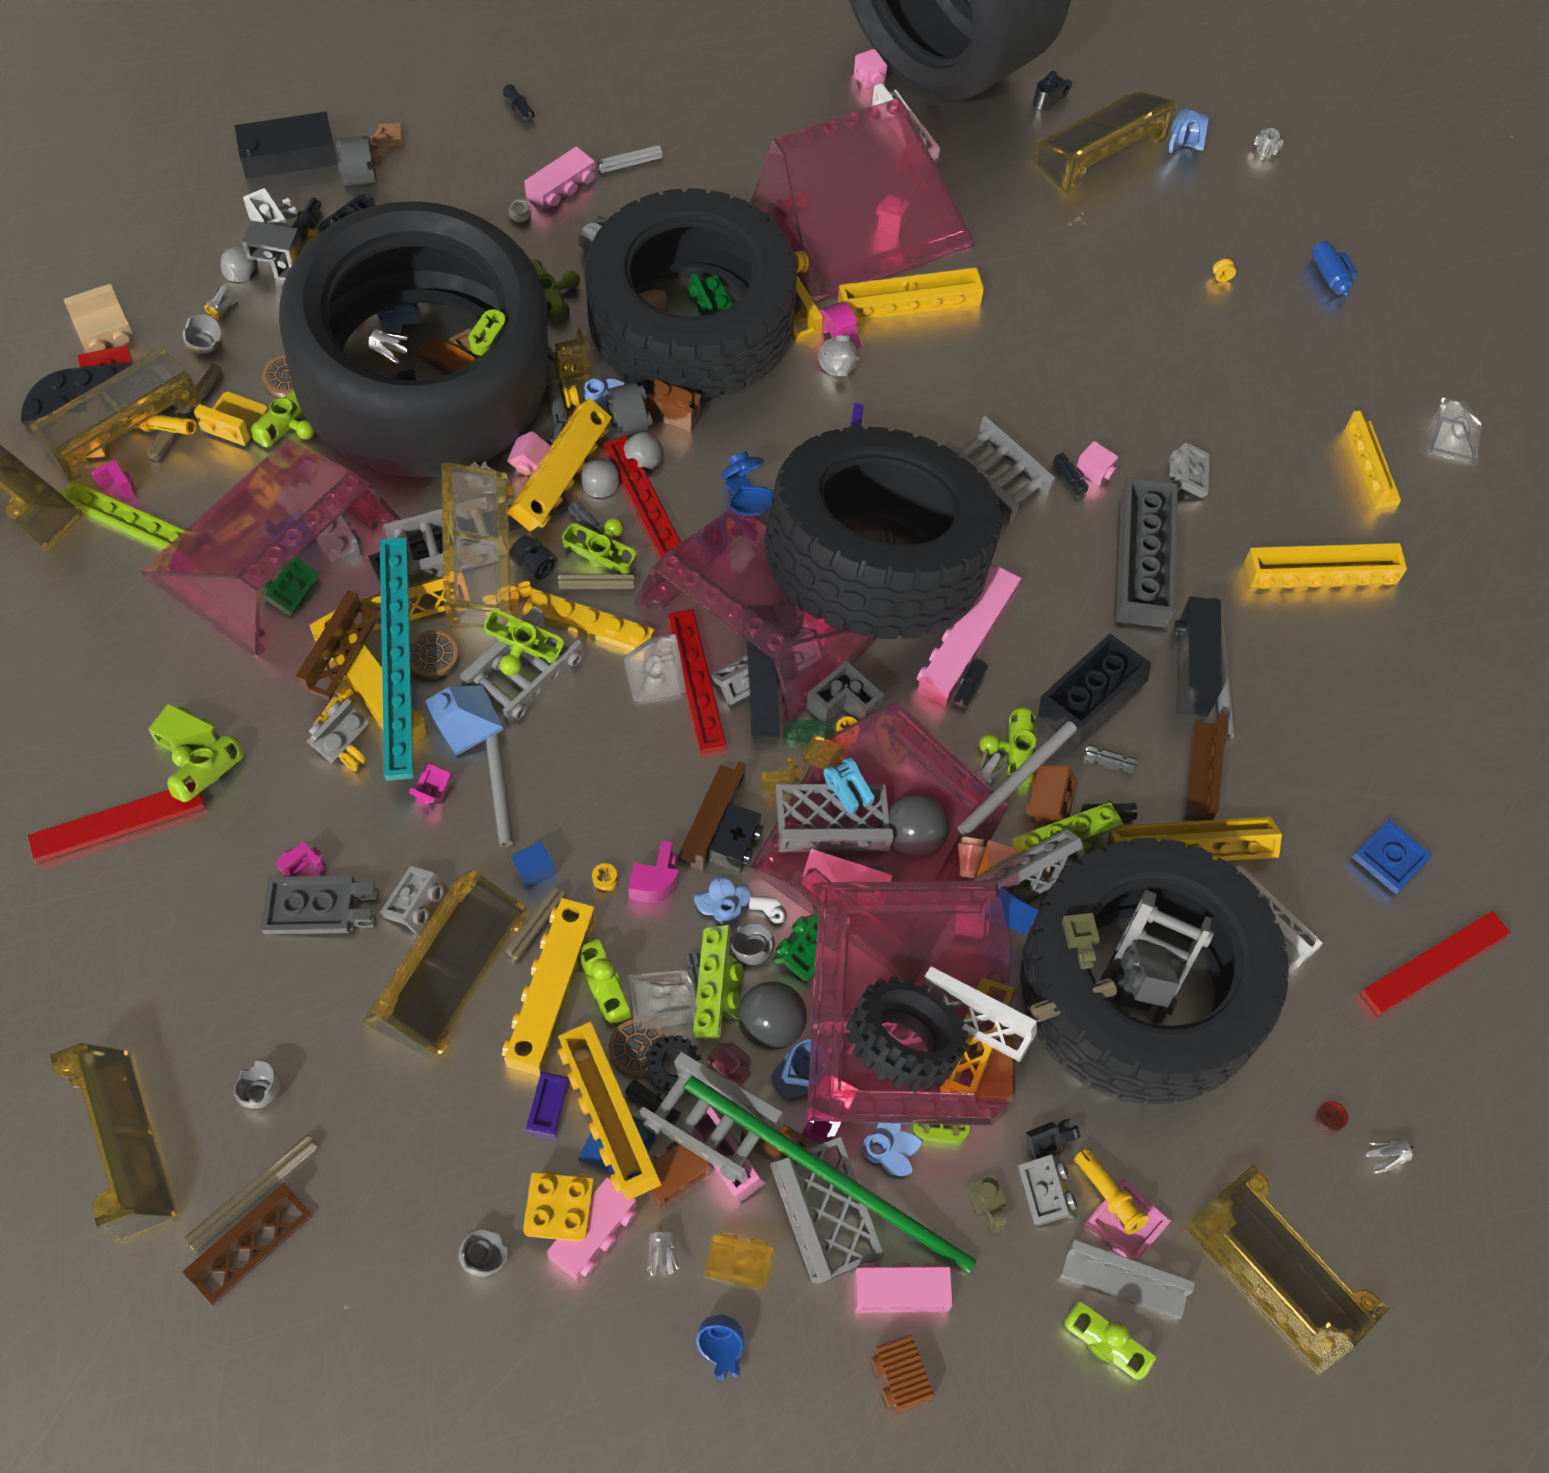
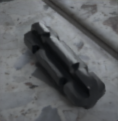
(1071, 474)

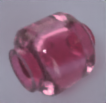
(730, 1062)

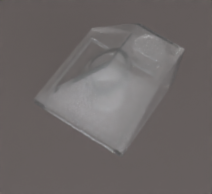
(1454, 432)
(655, 670)
(662, 999)

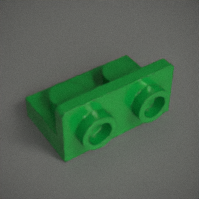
(709, 295)
(289, 586)
(799, 949)

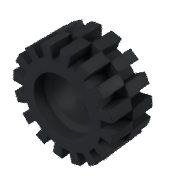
(655, 1059)

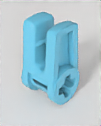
(843, 778)

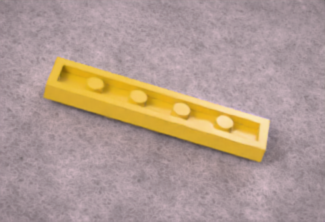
(588, 621)

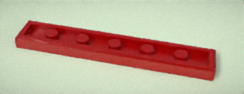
(643, 498)
(697, 682)
(111, 824)
(1435, 963)

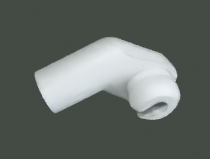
(770, 906)

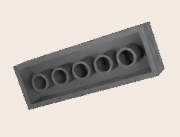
(1147, 553)

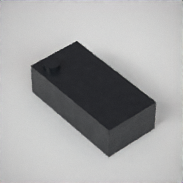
(285, 145)
(1198, 656)
(1095, 687)

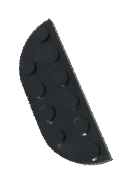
(63, 387)

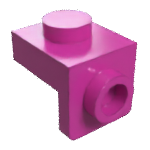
(110, 474)
(432, 785)
(299, 858)

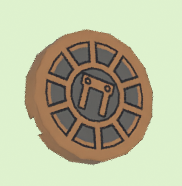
(277, 377)
(433, 655)
(630, 1046)

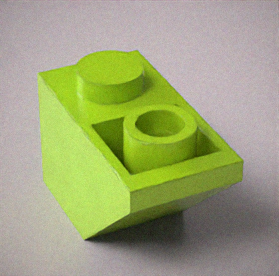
(180, 728)

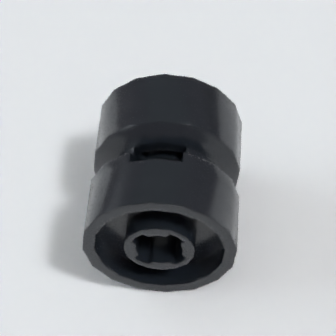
(533, 557)

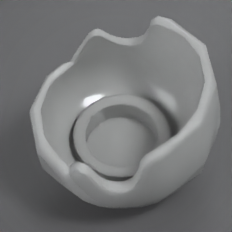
(236, 266)
(202, 333)
(645, 449)
(600, 478)
(752, 943)
(257, 1085)
(482, 1252)

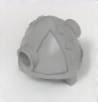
(838, 356)

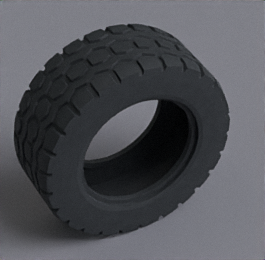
(701, 235)
(872, 582)
(1141, 1057)

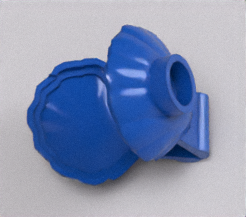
(746, 498)

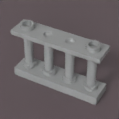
(1021, 461)
(417, 525)
(489, 662)
(1148, 912)
(728, 1168)

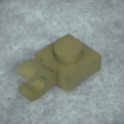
(1082, 934)
(988, 1198)

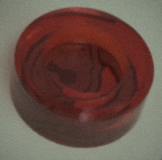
(1331, 1117)

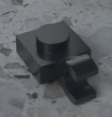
(1049, 1138)

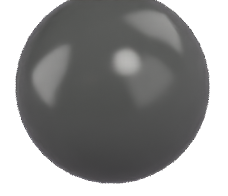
(918, 825)
(772, 1015)

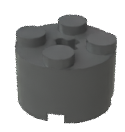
(356, 161)
(628, 409)

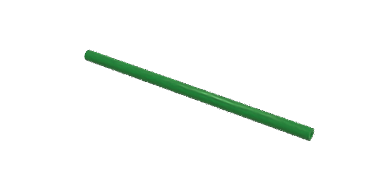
(830, 1174)

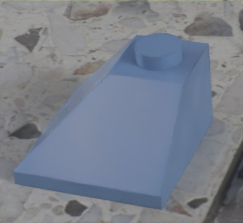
(464, 716)

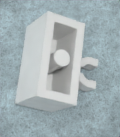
(263, 209)

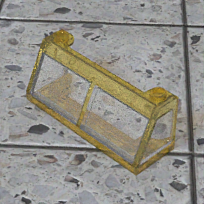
(476, 545)

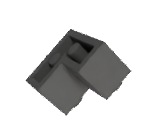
(274, 245)
(846, 691)
(1145, 977)

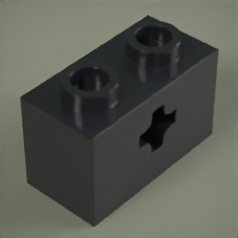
(736, 823)

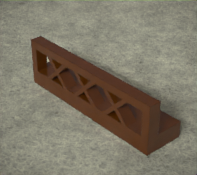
(330, 640)
(1205, 769)
(721, 793)
(239, 1235)

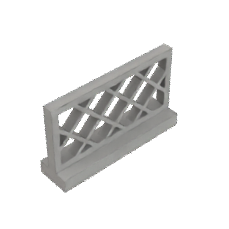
(831, 839)
(805, 1224)

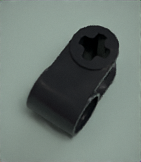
(1050, 91)

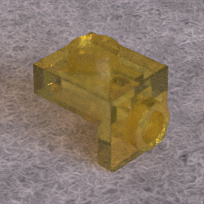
(824, 753)
(771, 778)

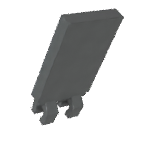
(316, 905)

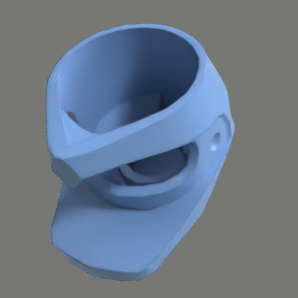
(1188, 130)
(792, 1074)

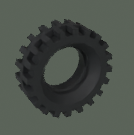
(922, 1014)

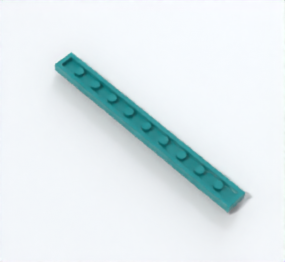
(396, 660)

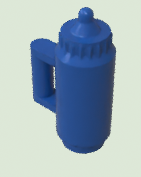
(1334, 267)

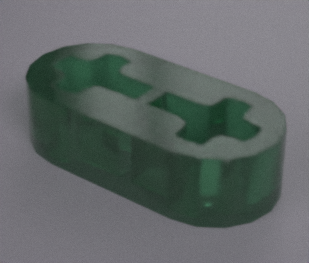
(806, 730)

